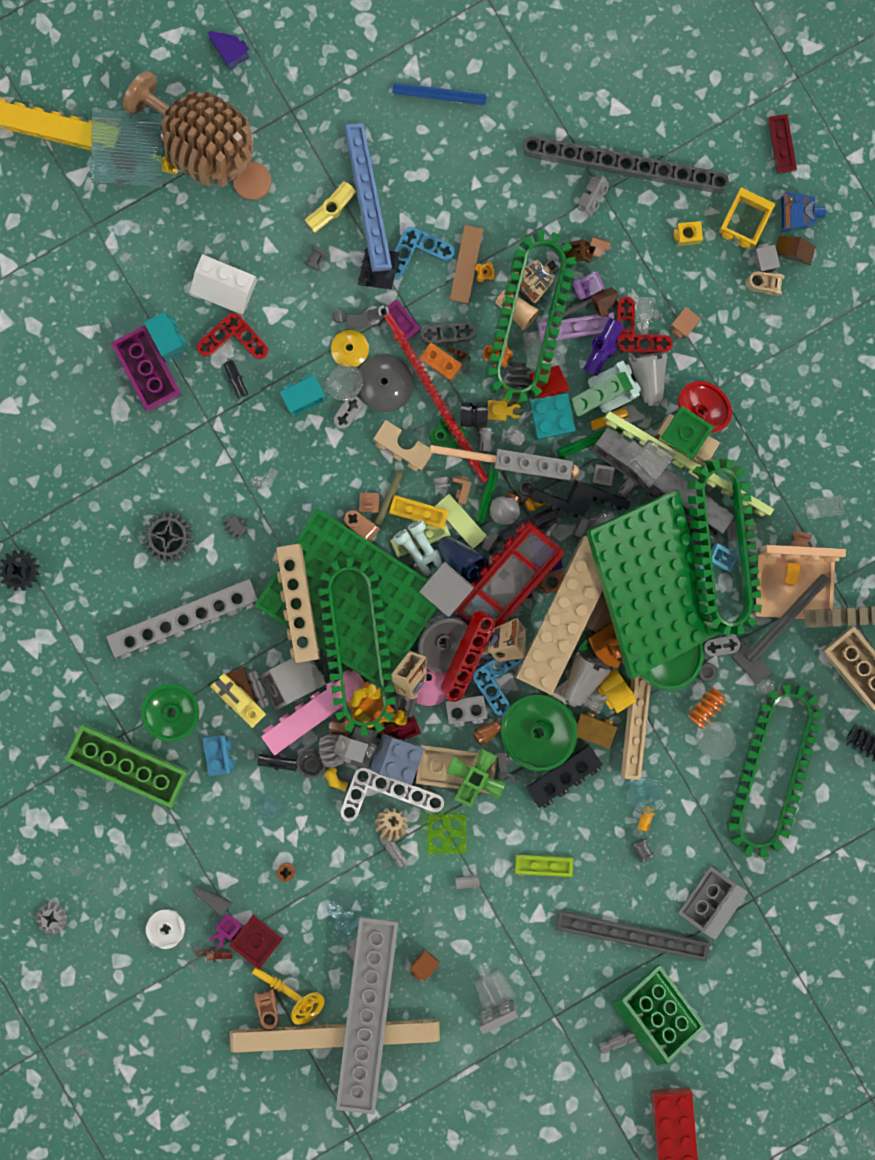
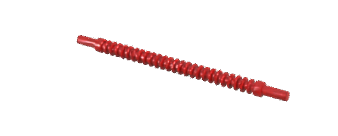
(399, 335)

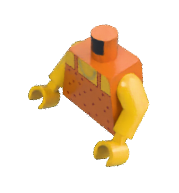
(368, 706)

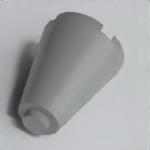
(650, 375)
(584, 678)

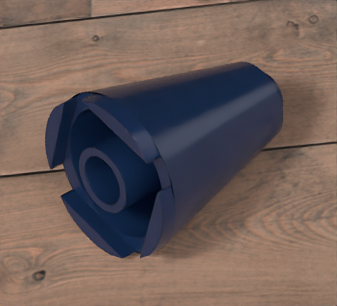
(462, 558)

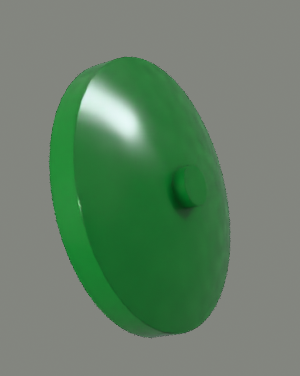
(677, 671)
(539, 732)

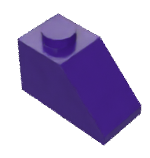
(229, 48)

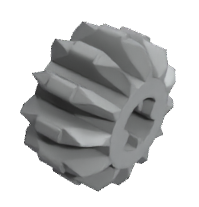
(326, 750)

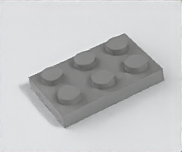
(497, 1017)

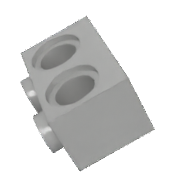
(465, 705)

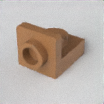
(462, 493)

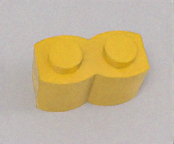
(616, 691)

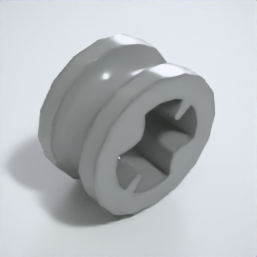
(441, 482)

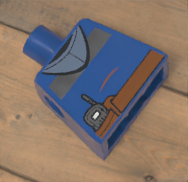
(799, 212)

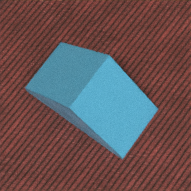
(723, 557)

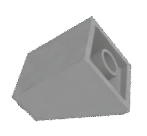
(291, 681)

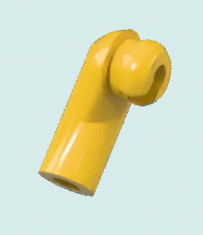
(333, 780)

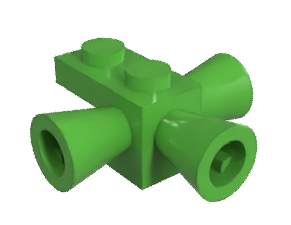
(475, 778)

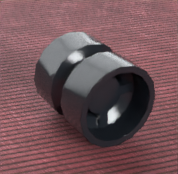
(474, 414)

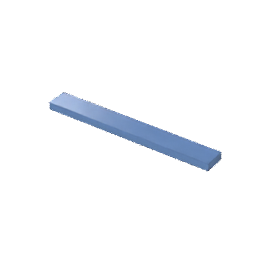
(367, 197)

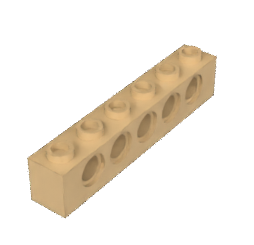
(295, 553)

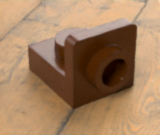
(580, 250)

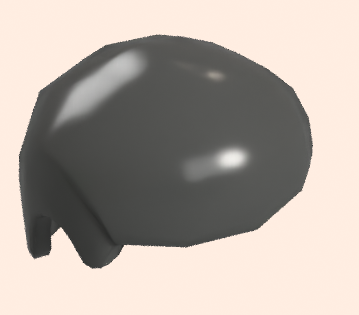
(310, 763)

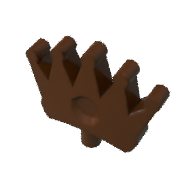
(457, 353)

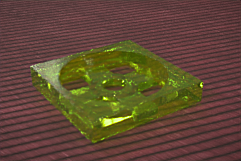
(461, 818)

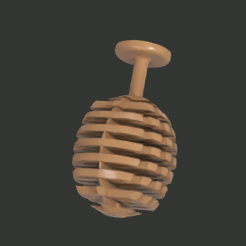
(198, 132)

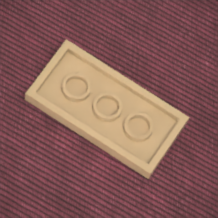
(436, 762)

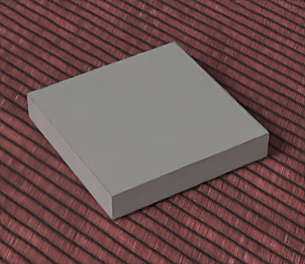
(446, 589)

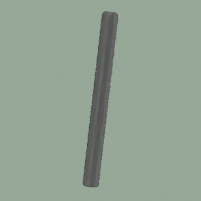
(787, 617)

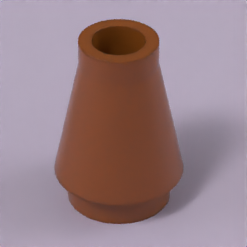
(486, 732)

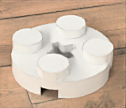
(156, 922)

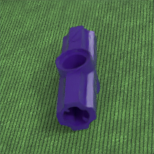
(603, 346)

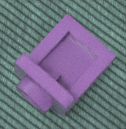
(588, 286)

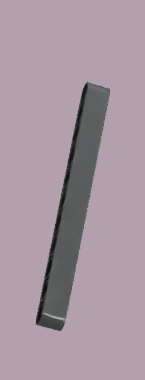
(634, 161)

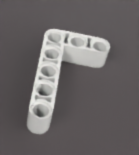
(388, 790)

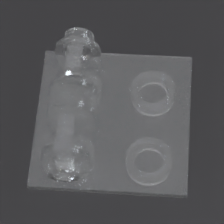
(533, 343)
(513, 434)

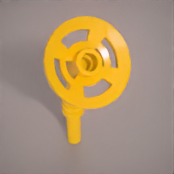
(302, 1002)

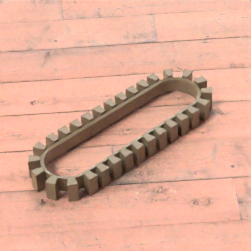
(839, 617)

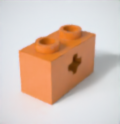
(440, 362)

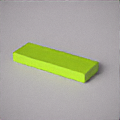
(544, 865)

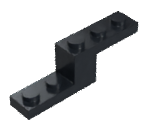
(578, 499)

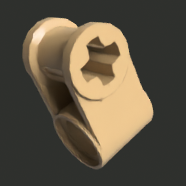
(769, 283)

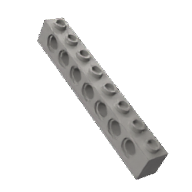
(118, 640)

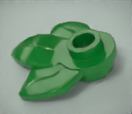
(448, 439)

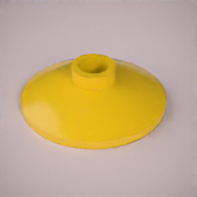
(354, 357)

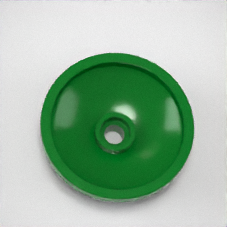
(156, 712)

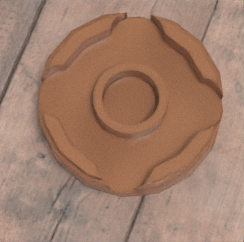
(253, 182)

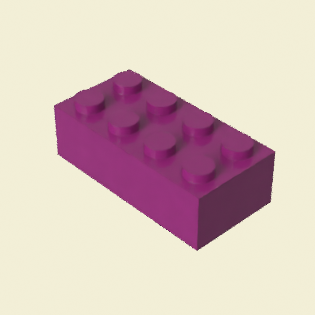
(146, 369)

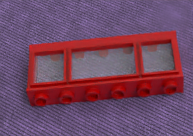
(512, 574)

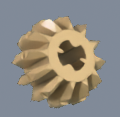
(384, 824)

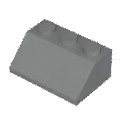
(713, 903)

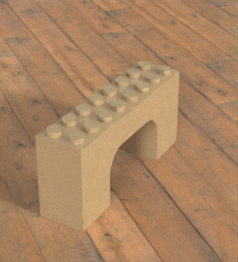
(563, 622)

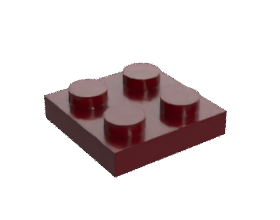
(256, 941)

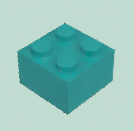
(167, 339)
(303, 395)
(552, 417)

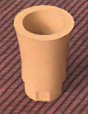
(524, 312)

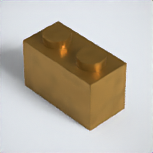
(595, 730)

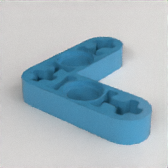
(418, 244)
(491, 674)

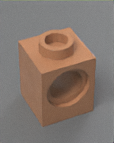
(684, 323)

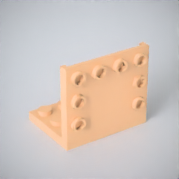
(778, 596)

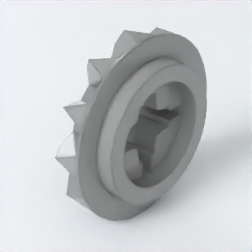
(59, 914)

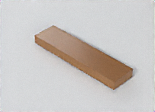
(466, 264)

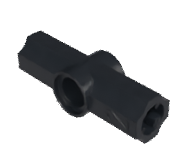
(541, 520)

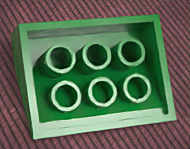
(658, 1015)

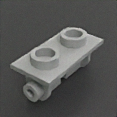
(598, 187)

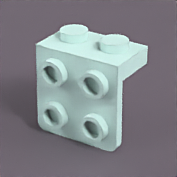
(623, 399)

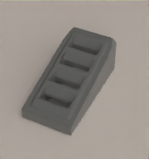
(215, 901)

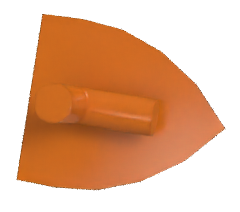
(606, 646)

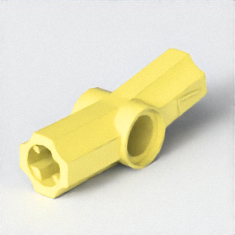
(339, 198)

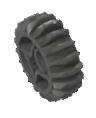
(169, 528)

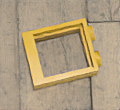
(755, 201)

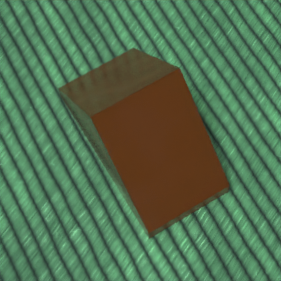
(795, 249)

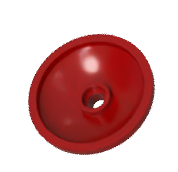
(707, 403)

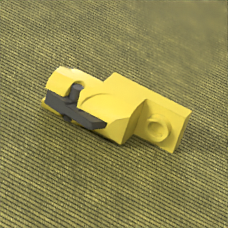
(238, 700)

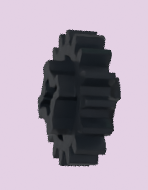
(24, 577)

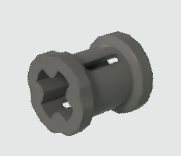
(315, 258)
(643, 850)

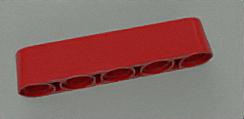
(466, 647)

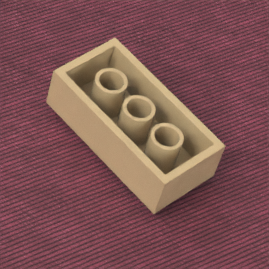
(855, 663)

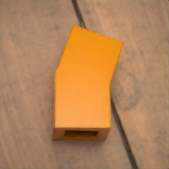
(792, 574)

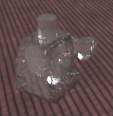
(645, 311)

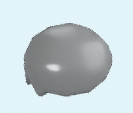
(504, 510)

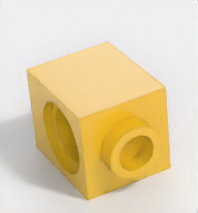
(696, 230)

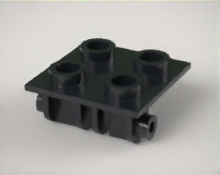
(378, 279)

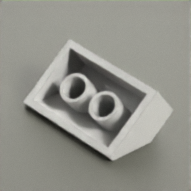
(222, 284)

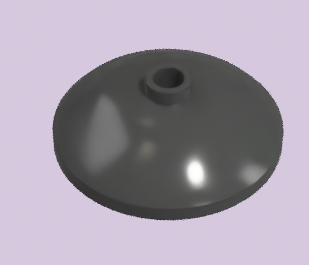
(393, 394)
(441, 654)

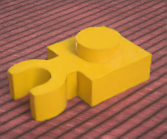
(499, 411)

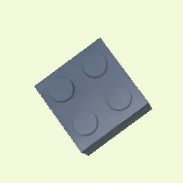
(397, 759)

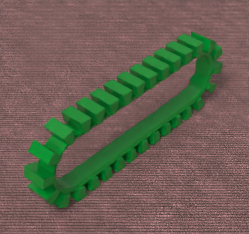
(508, 301)
(733, 473)
(331, 652)
(786, 690)

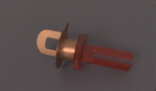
(213, 955)

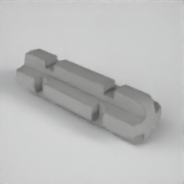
(257, 689)
(394, 851)
(617, 1042)

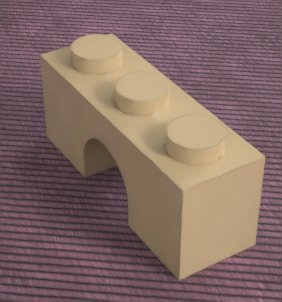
(387, 439)

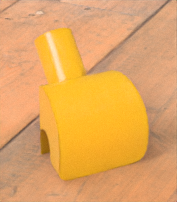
(168, 167)

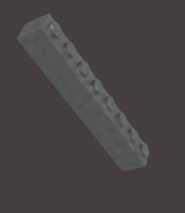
(612, 449)

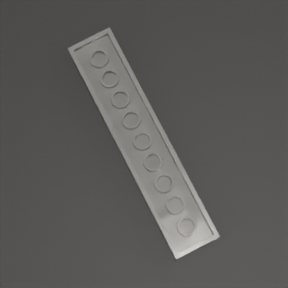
(367, 1015)

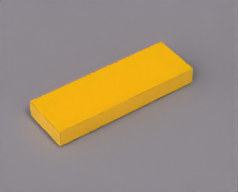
(416, 511)

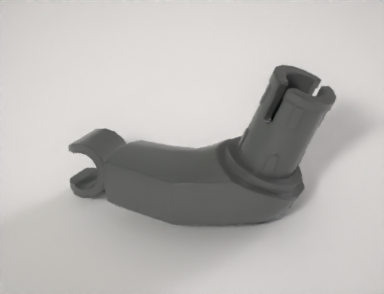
(367, 318)

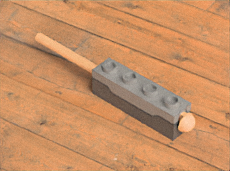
(518, 463)

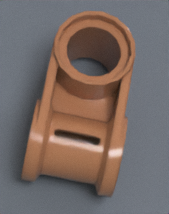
(363, 527)
(267, 1007)

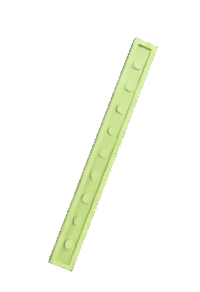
(680, 461)

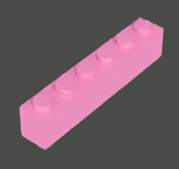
(309, 715)

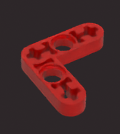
(237, 332)
(630, 334)

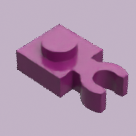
(227, 928)

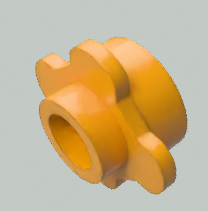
(489, 272)

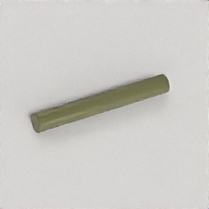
(389, 497)

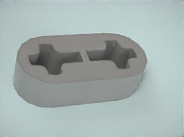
(351, 415)
(720, 641)

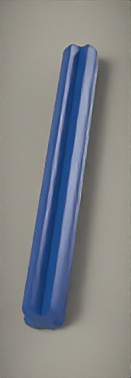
(439, 93)

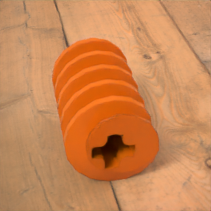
(707, 708)

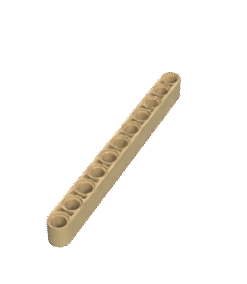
(327, 1036)

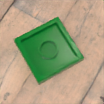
(687, 432)

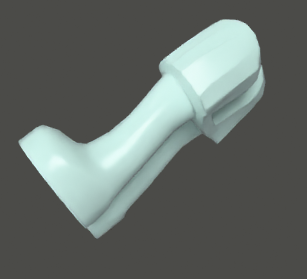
(420, 560)

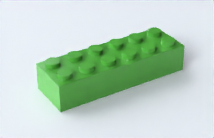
(127, 765)

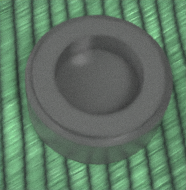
(708, 672)

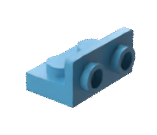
(218, 755)

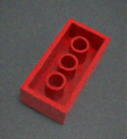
(674, 1124)

